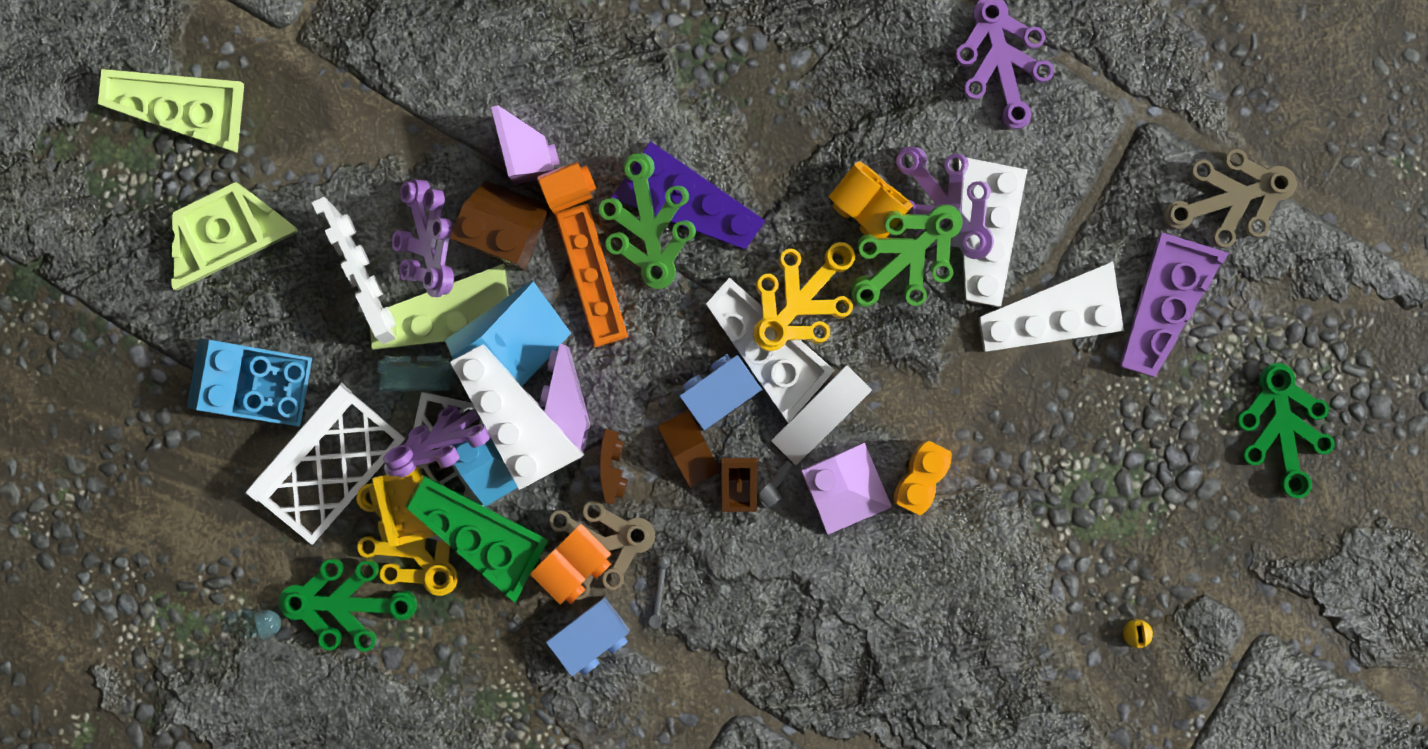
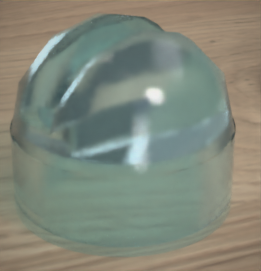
(267, 623)

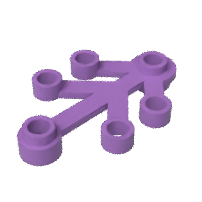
(1002, 56)
(976, 225)
(436, 277)
(446, 432)

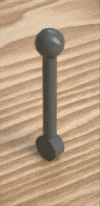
(655, 620)

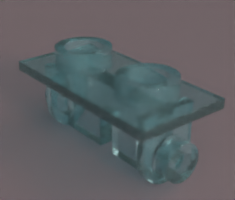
(429, 373)

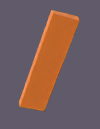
(591, 275)

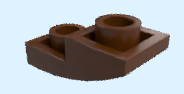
(611, 477)

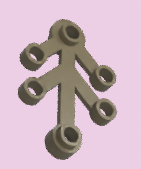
(1236, 196)
(612, 542)

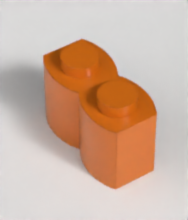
(567, 186)
(571, 565)

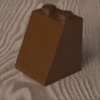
(500, 224)

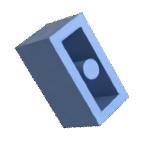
(720, 391)
(588, 637)

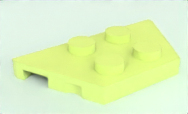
(222, 232)

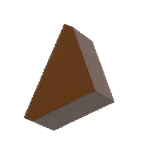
(689, 448)
(739, 484)

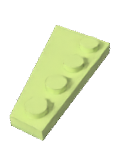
(187, 105)
(435, 319)

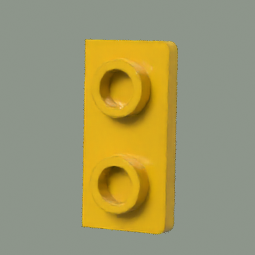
(397, 522)

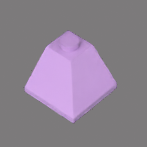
(523, 148)
(846, 488)

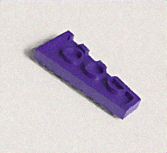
(708, 207)

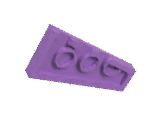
(1171, 291)

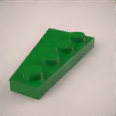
(484, 538)

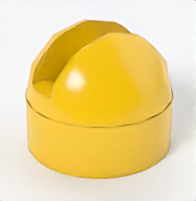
(1131, 635)

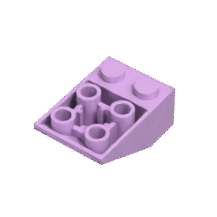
(564, 398)

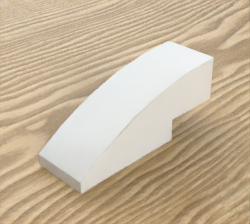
(821, 415)

